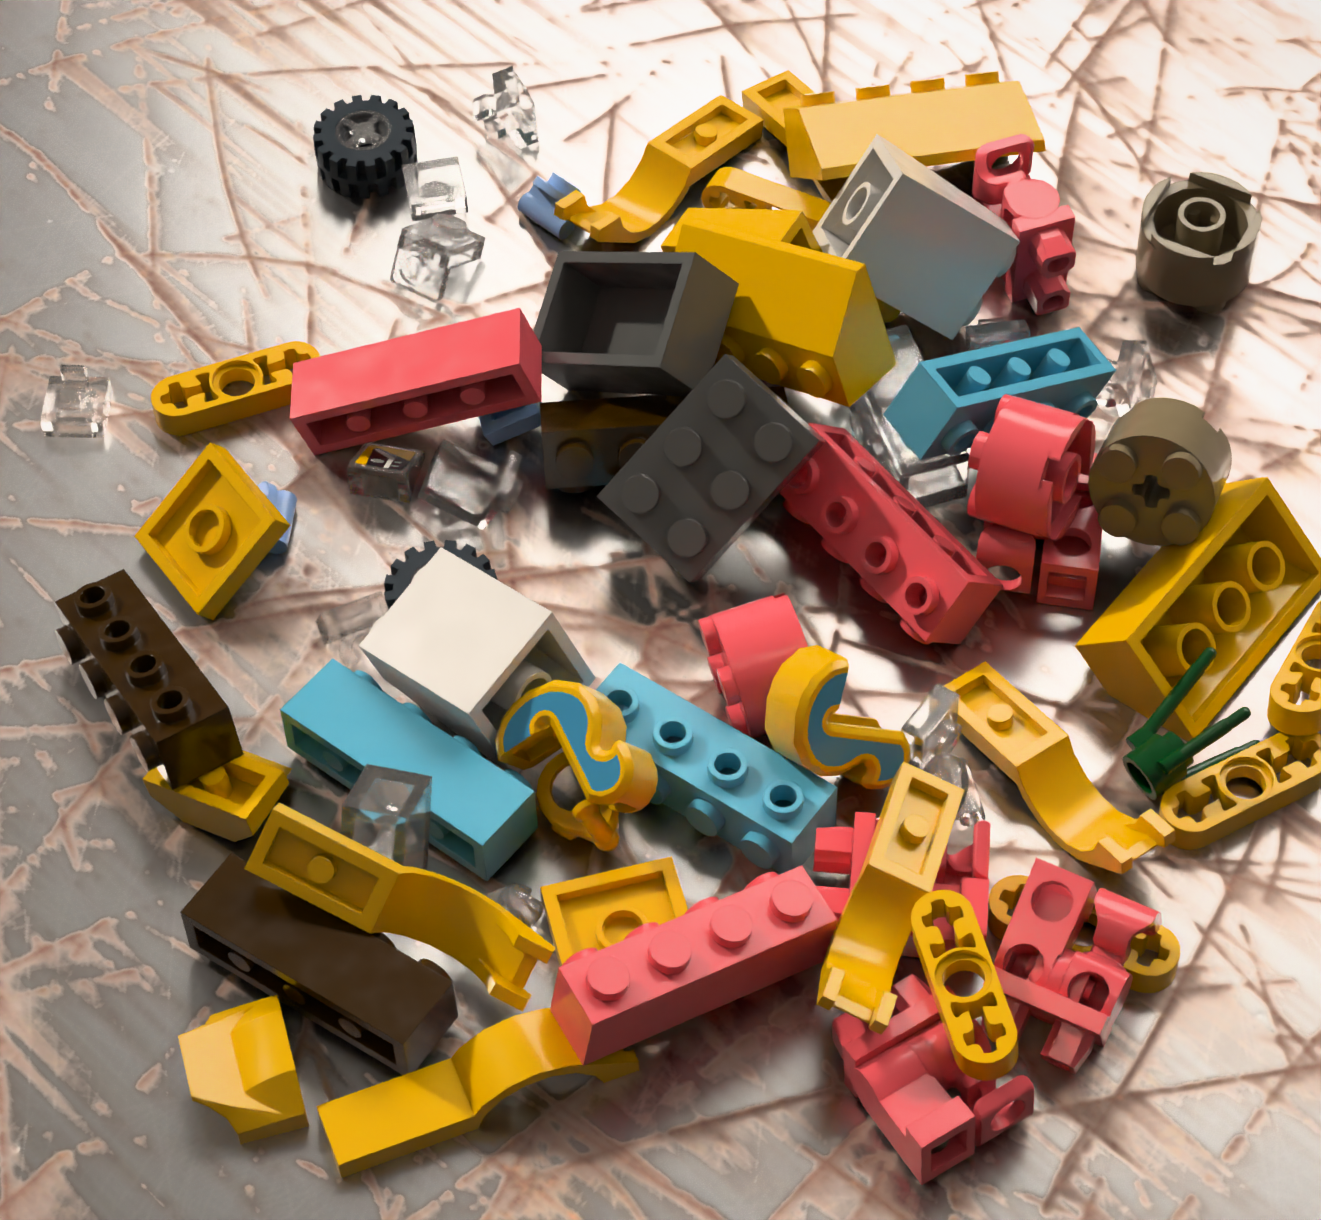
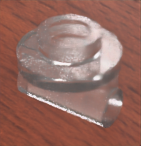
(958, 772)

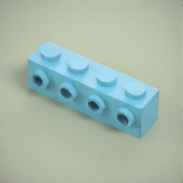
(959, 393)
(349, 722)
(722, 776)

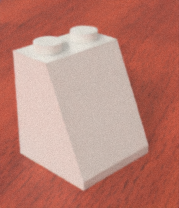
(918, 236)
(470, 648)

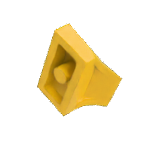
(226, 800)
(246, 1070)

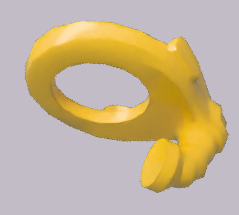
(585, 820)

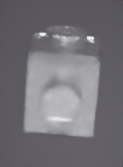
(430, 251)
(471, 485)

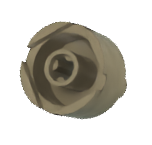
(1197, 240)
(1159, 473)

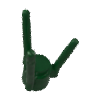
(1163, 760)

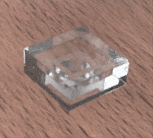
(435, 188)
(933, 726)

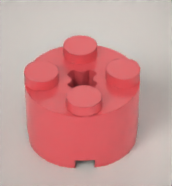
(1030, 467)
(746, 653)

